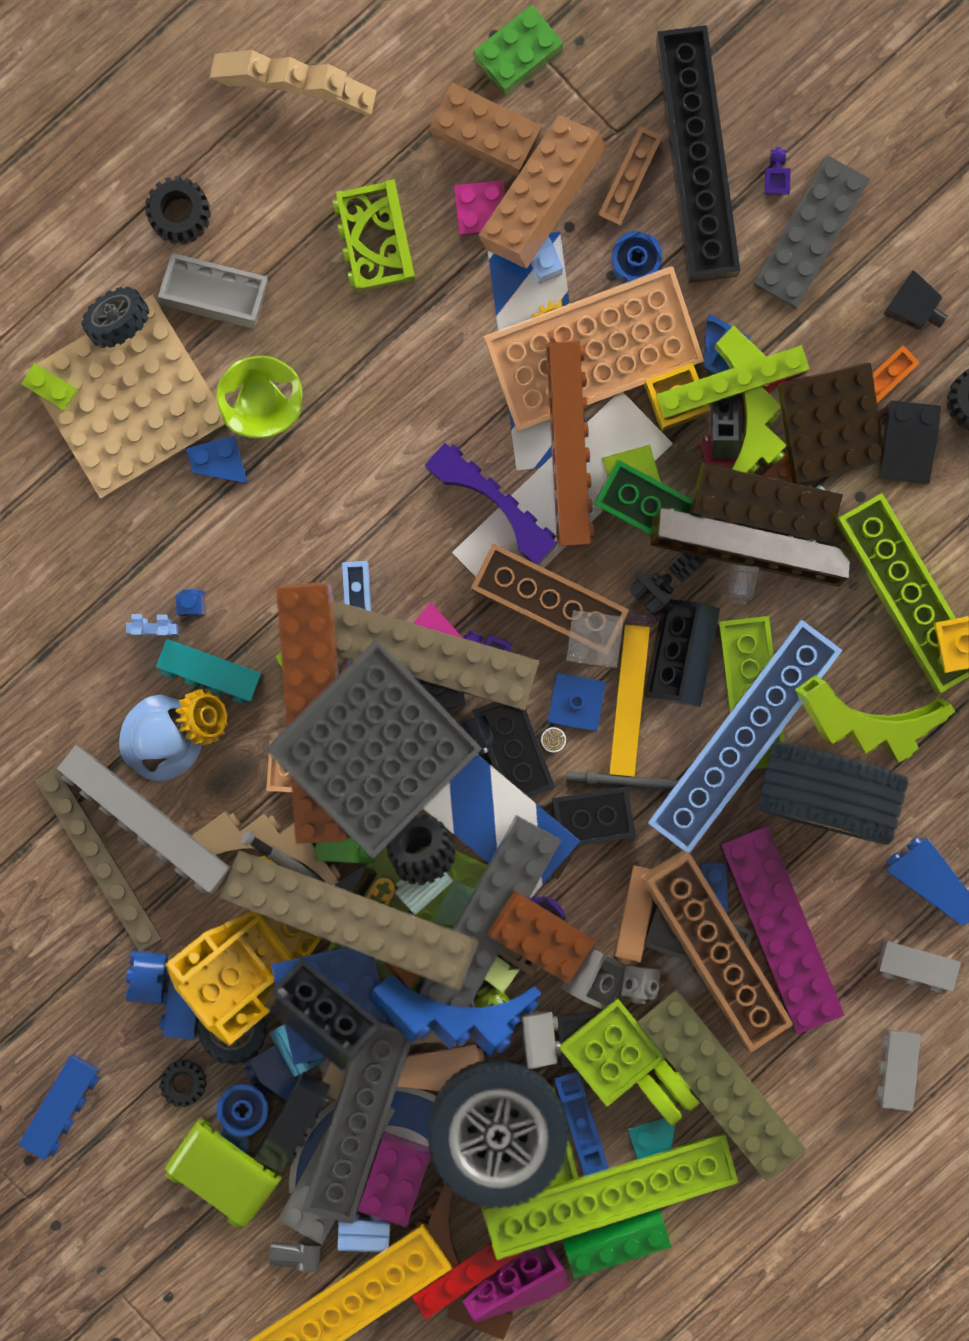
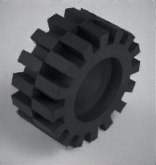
(686, 565)
(167, 1086)

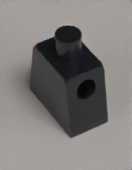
(916, 304)

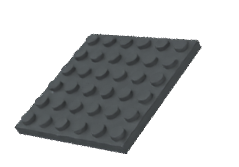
(373, 748)

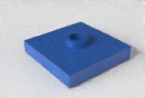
(576, 702)

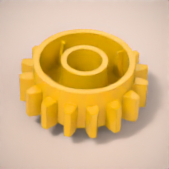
(202, 717)

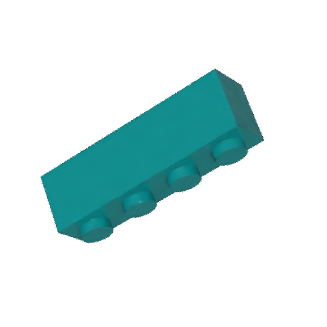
(210, 671)

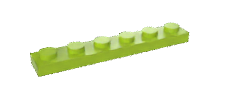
(733, 382)

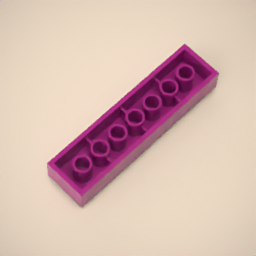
(781, 929)

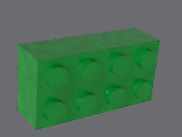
(637, 497)

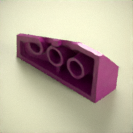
(521, 1282)

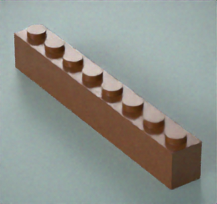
(568, 443)

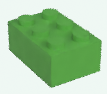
(518, 50)

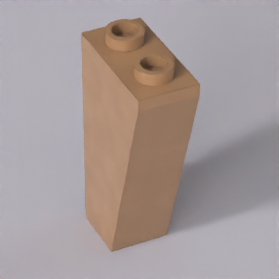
(634, 919)

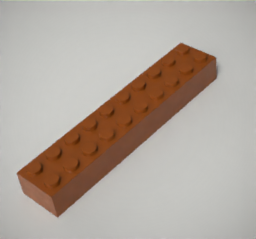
(308, 669)

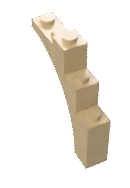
(291, 75)
(225, 835)

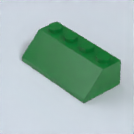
(616, 1243)

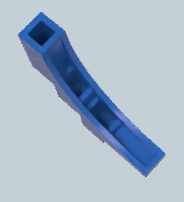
(453, 1025)

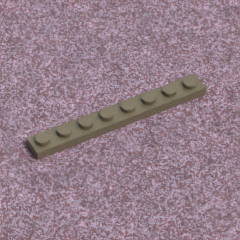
(98, 859)

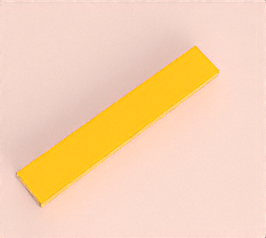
(629, 700)

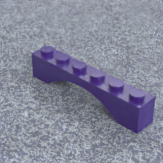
(453, 470)

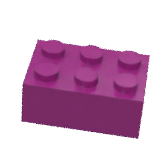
(395, 1179)

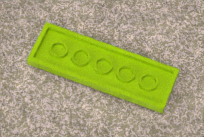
(745, 653)

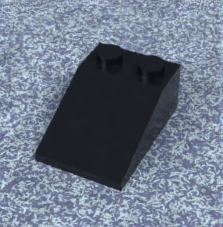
(909, 441)

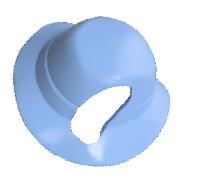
(153, 735)

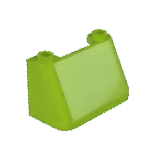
(221, 1174)

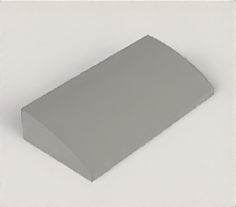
(213, 291)

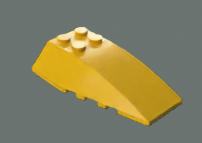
(230, 971)

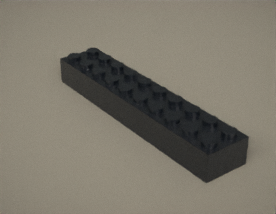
(697, 154)

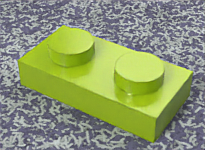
(49, 387)

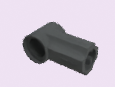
(302, 1256)

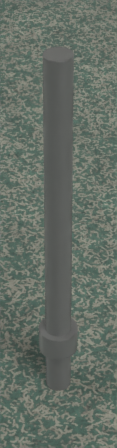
(591, 778)

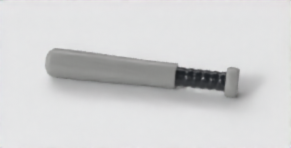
(278, 856)

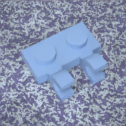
(142, 627)

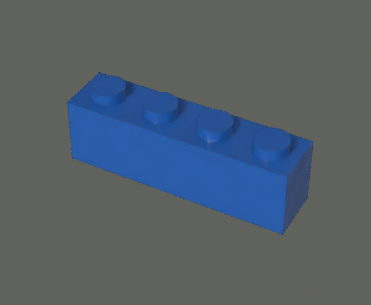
(59, 1106)

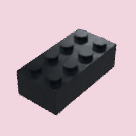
(516, 749)

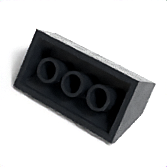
(682, 653)
(321, 1014)

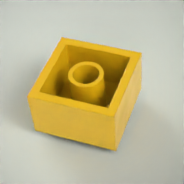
(669, 381)

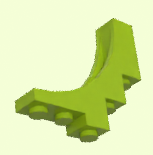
(758, 404)
(867, 731)

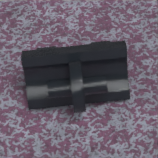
(644, 586)

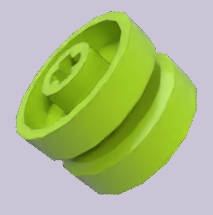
(668, 1092)

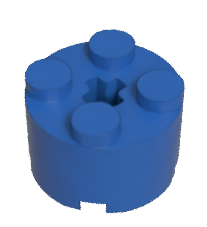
(641, 246)
(146, 977)
(232, 1117)

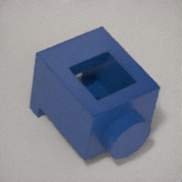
(190, 603)

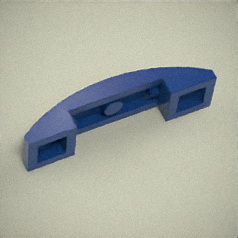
(581, 1123)

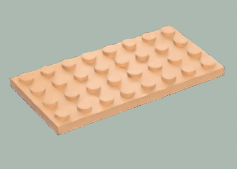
(625, 336)

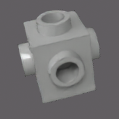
(641, 983)

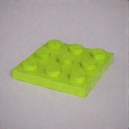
(612, 1052)

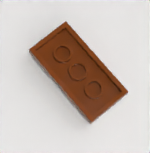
(541, 937)

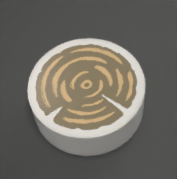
(553, 739)

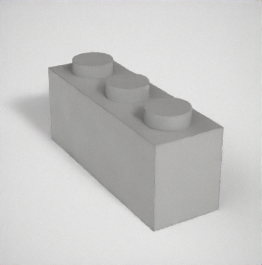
(918, 967)
(898, 1069)

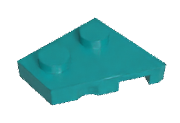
(652, 1137)

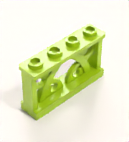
(399, 260)

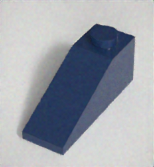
(270, 1073)

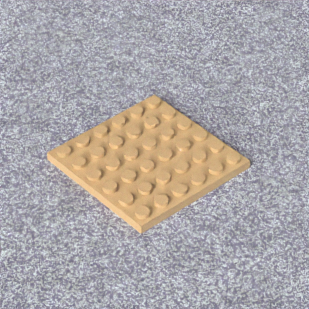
(131, 403)

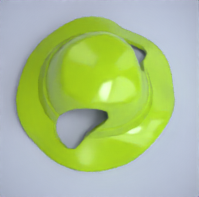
(260, 405)

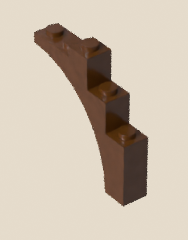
(439, 1229)

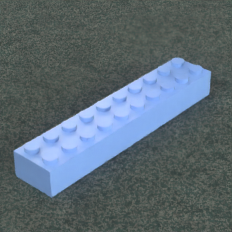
(743, 737)

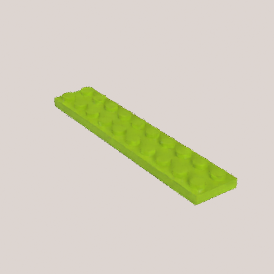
(612, 1195)

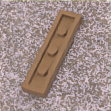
(630, 176)

